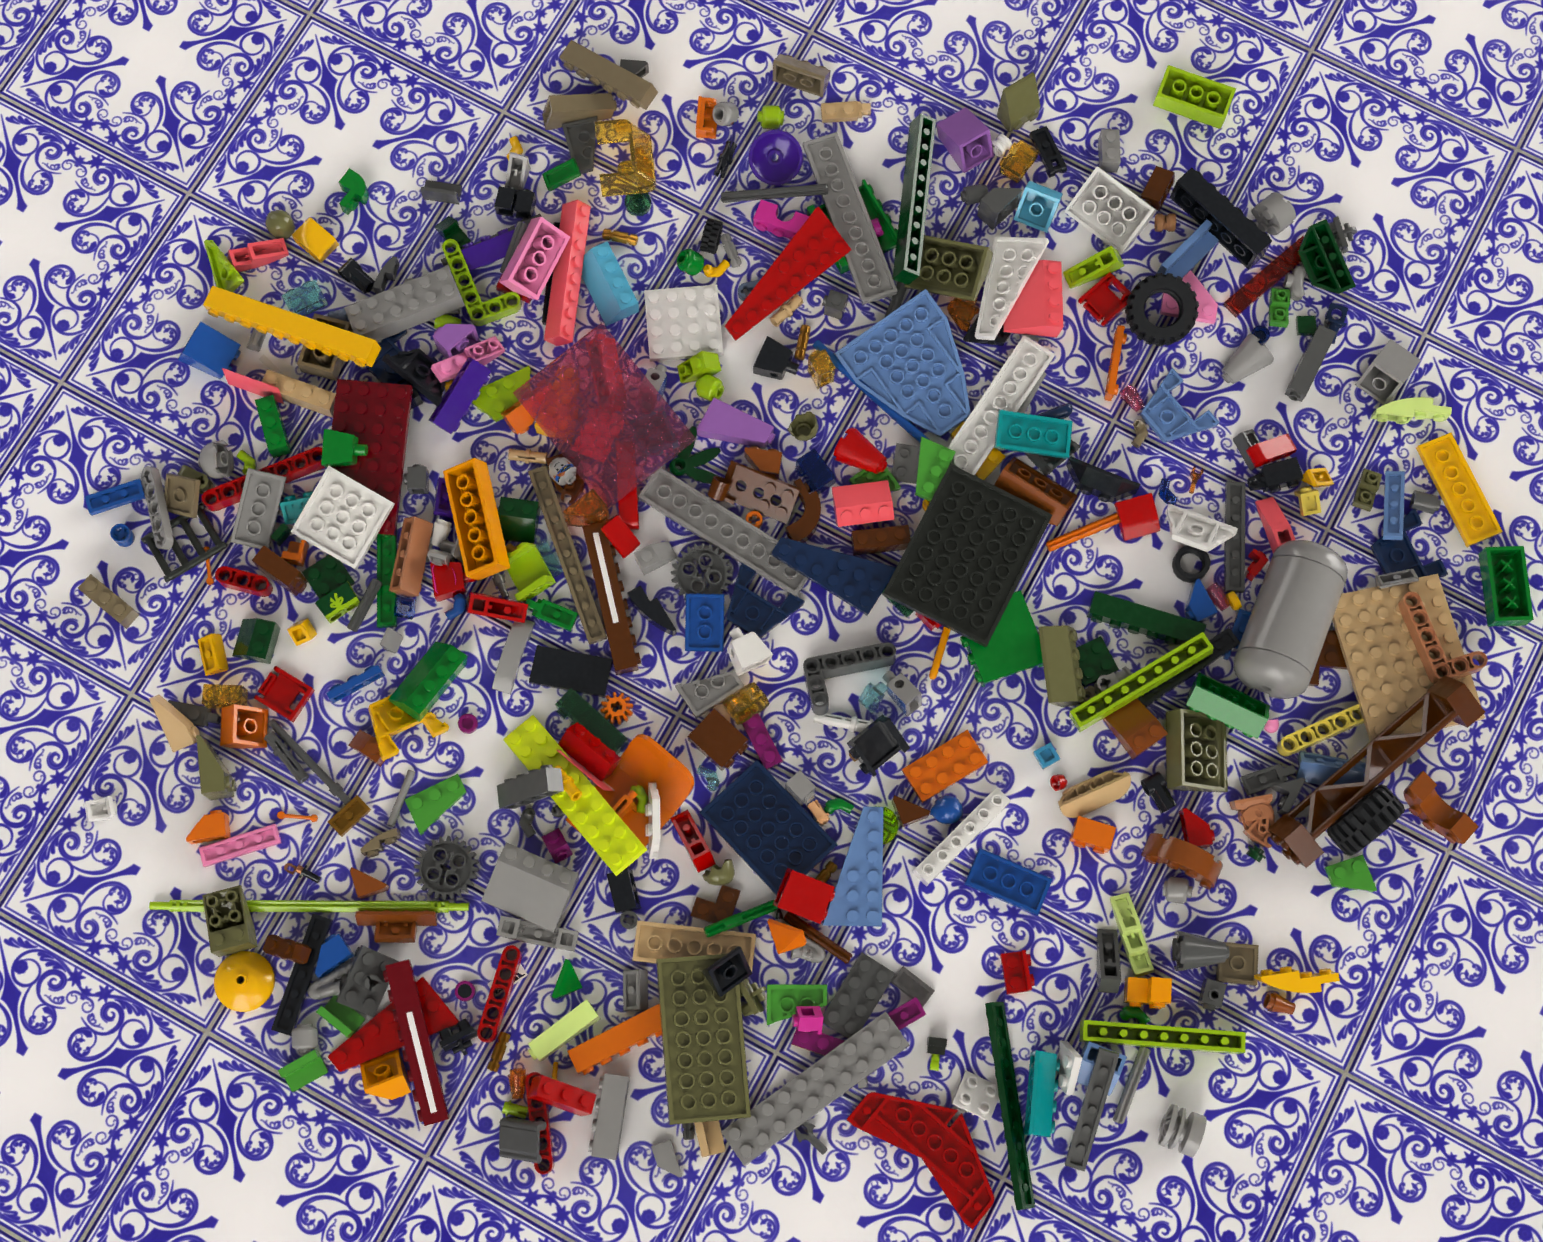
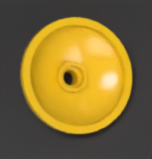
(257, 984)

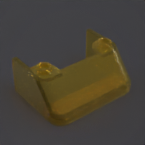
(635, 174)

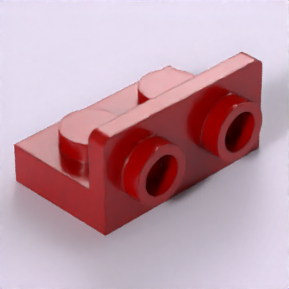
(1016, 972)

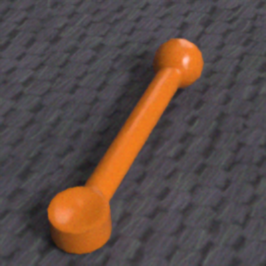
(209, 580)
(281, 815)

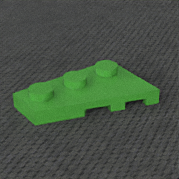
(785, 997)

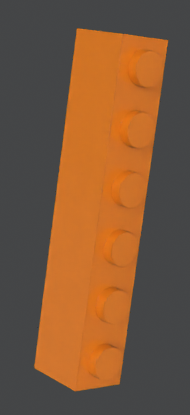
(616, 1040)

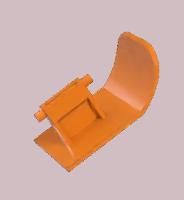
(641, 764)

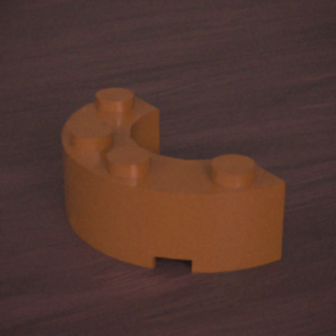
(1435, 812)
(1185, 856)

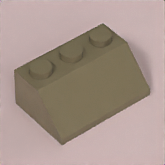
(800, 74)

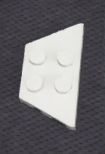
(1197, 529)
(653, 829)

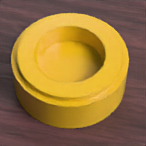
(1234, 600)

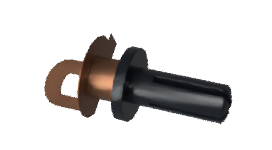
(302, 871)

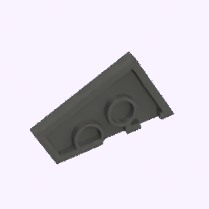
(581, 142)

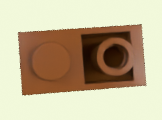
(764, 460)

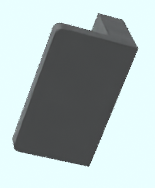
(441, 192)

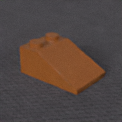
(1135, 728)

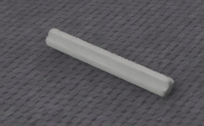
(1131, 1085)

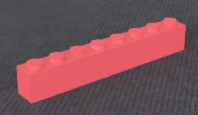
(567, 275)

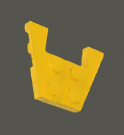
(391, 720)

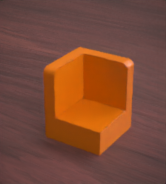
(296, 553)

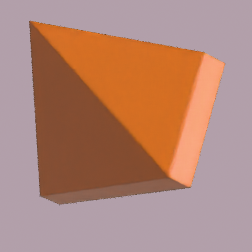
(786, 936)

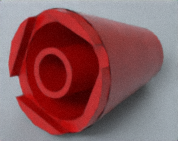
(859, 452)

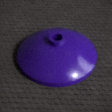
(788, 162)

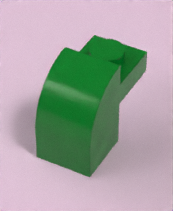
(356, 191)

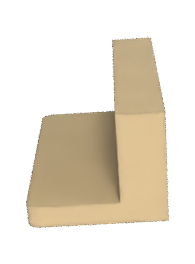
(710, 1138)

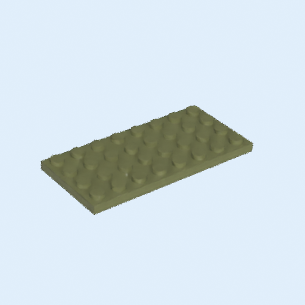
(701, 1044)

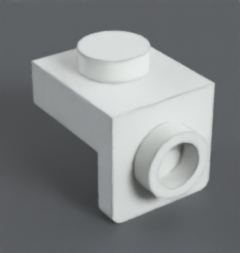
(100, 809)

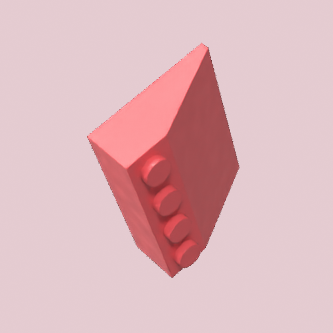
(1040, 303)

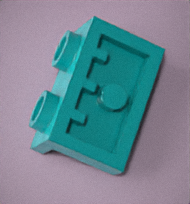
(293, 506)

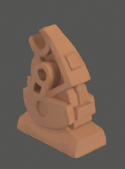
(1256, 816)

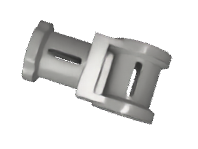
(1111, 679)

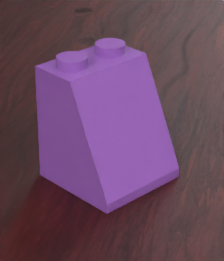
(965, 139)

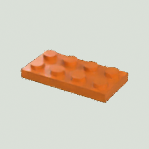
(944, 766)

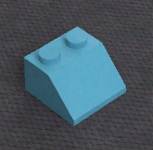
(1037, 206)

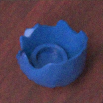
(947, 810)

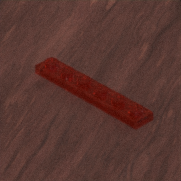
(1264, 280)

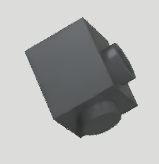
(835, 304)
(417, 479)
(1212, 994)

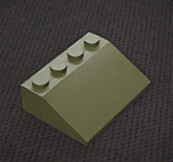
(952, 268)
(1195, 752)

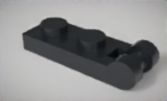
(1048, 151)

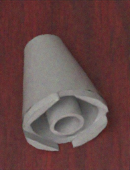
(1246, 360)

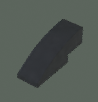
(651, 610)

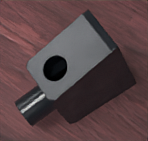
(774, 360)

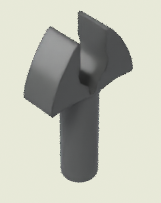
(811, 1138)

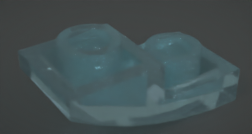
(549, 557)

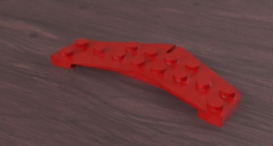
(944, 1149)

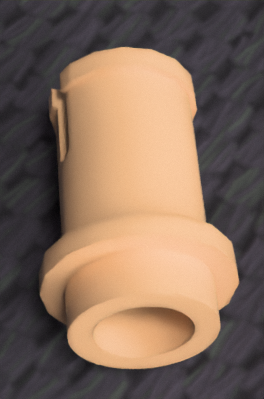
(818, 812)

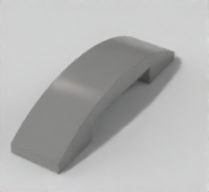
(512, 656)
(533, 934)

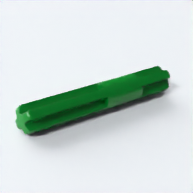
(740, 918)

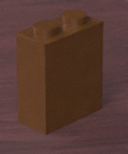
(280, 571)
(718, 740)

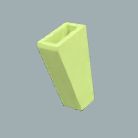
(563, 1031)

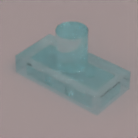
(872, 696)

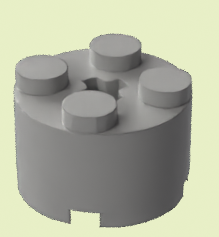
(1274, 214)

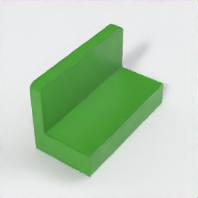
(341, 1017)
(303, 1070)

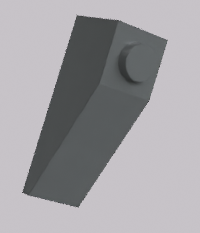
(1108, 961)

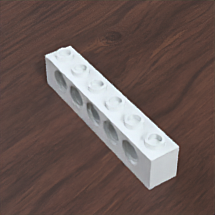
(961, 836)

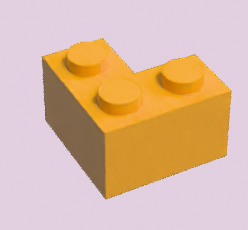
(1151, 991)

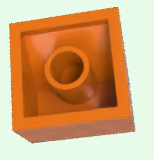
(243, 727)

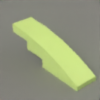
(1131, 934)

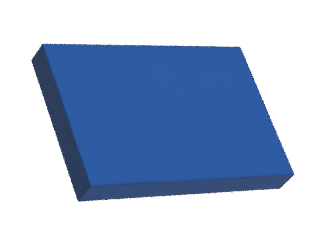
(704, 622)

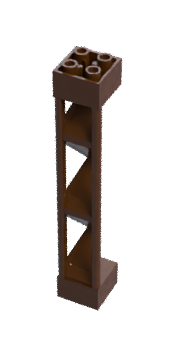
(1443, 703)

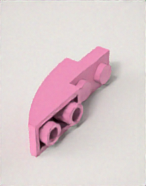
(482, 352)

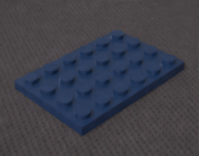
(767, 827)

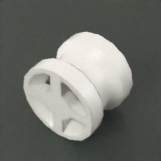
(1001, 145)

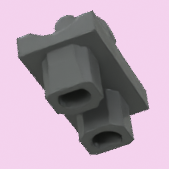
(1336, 228)

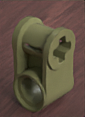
(205, 483)

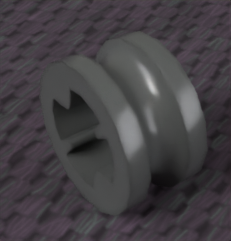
(631, 914)

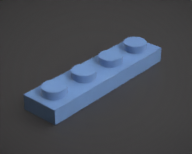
(1393, 505)

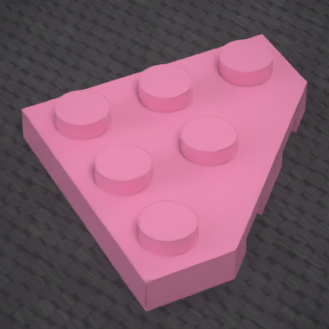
(1207, 305)

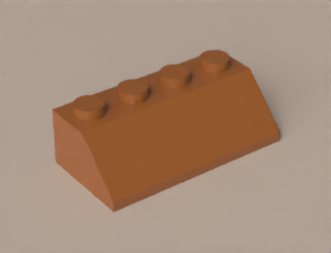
(1036, 489)

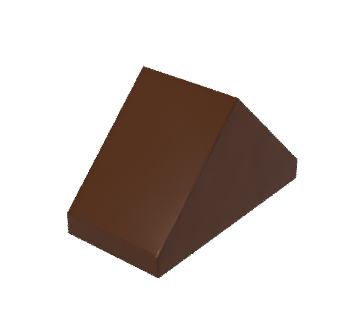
(908, 812)

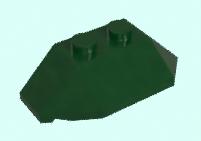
(1324, 260)

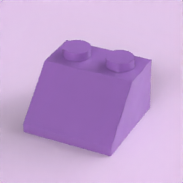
(454, 338)

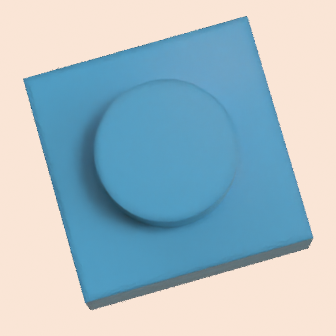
(1046, 755)

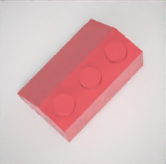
(862, 503)

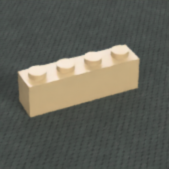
(302, 393)

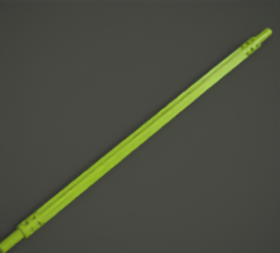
(318, 906)

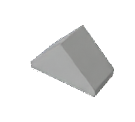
(517, 171)

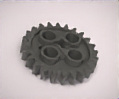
(717, 566)
(429, 863)

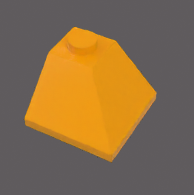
(385, 1076)

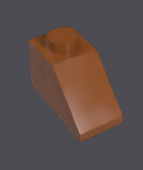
(367, 746)

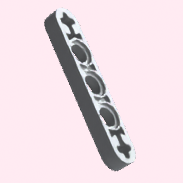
(152, 482)

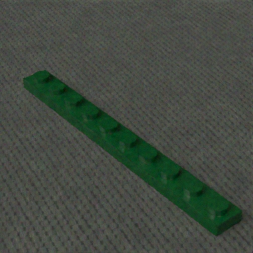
(1010, 1106)

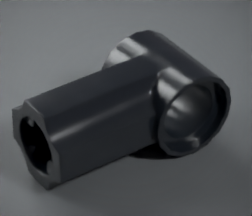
(353, 273)
(1156, 788)

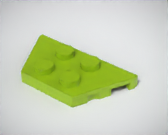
(499, 394)

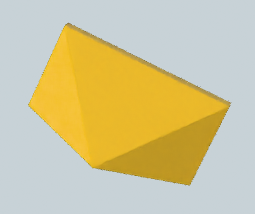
(1317, 477)

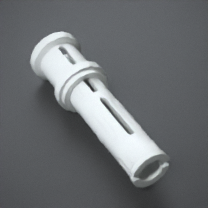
(853, 724)

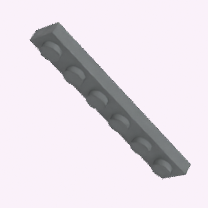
(1235, 547)
(1091, 1109)

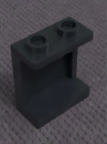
(877, 744)

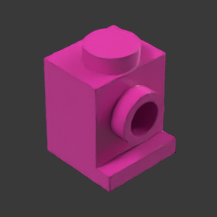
(808, 1019)

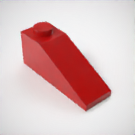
(496, 607)
(693, 841)

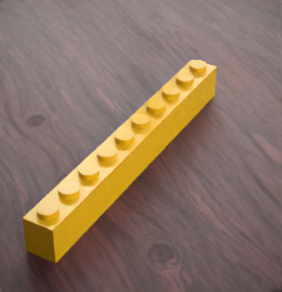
(292, 326)

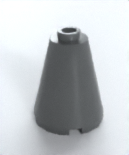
(1197, 951)

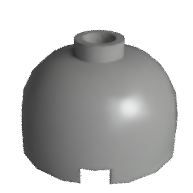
(216, 460)

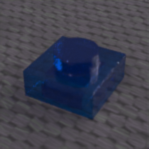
(404, 607)

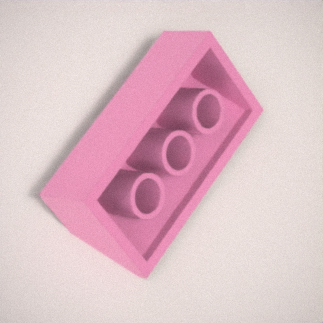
(534, 258)

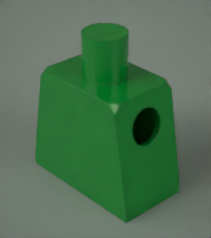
(341, 449)

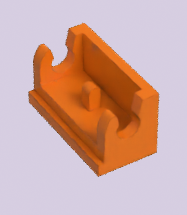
(705, 124)

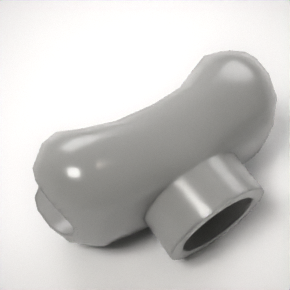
(1294, 283)

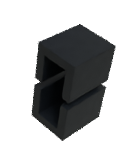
(510, 200)

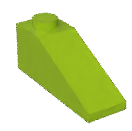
(1094, 267)

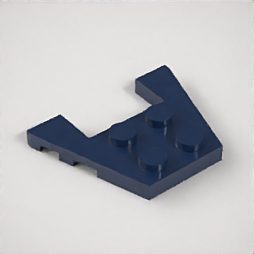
(380, 369)
(1401, 555)
(753, 612)

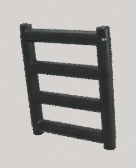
(186, 565)

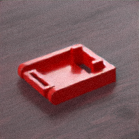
(1103, 302)
(282, 691)

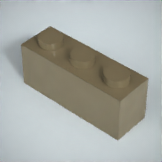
(108, 601)

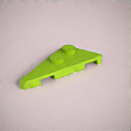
(224, 272)

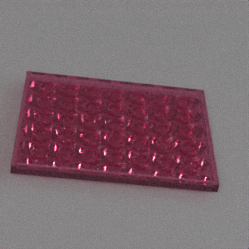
(604, 415)

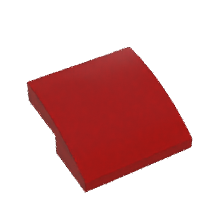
(1137, 517)

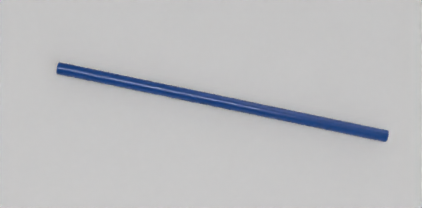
(903, 422)

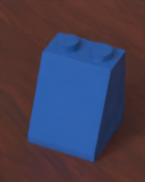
(210, 351)

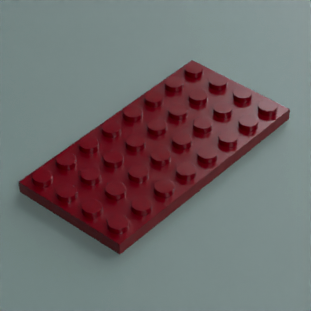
(380, 419)

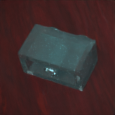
(305, 298)

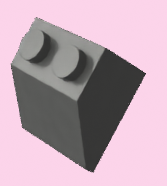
(998, 205)

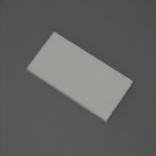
(258, 509)

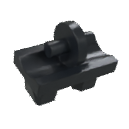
(460, 1040)

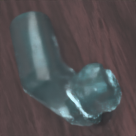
(710, 775)

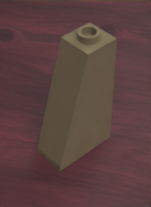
(575, 107)

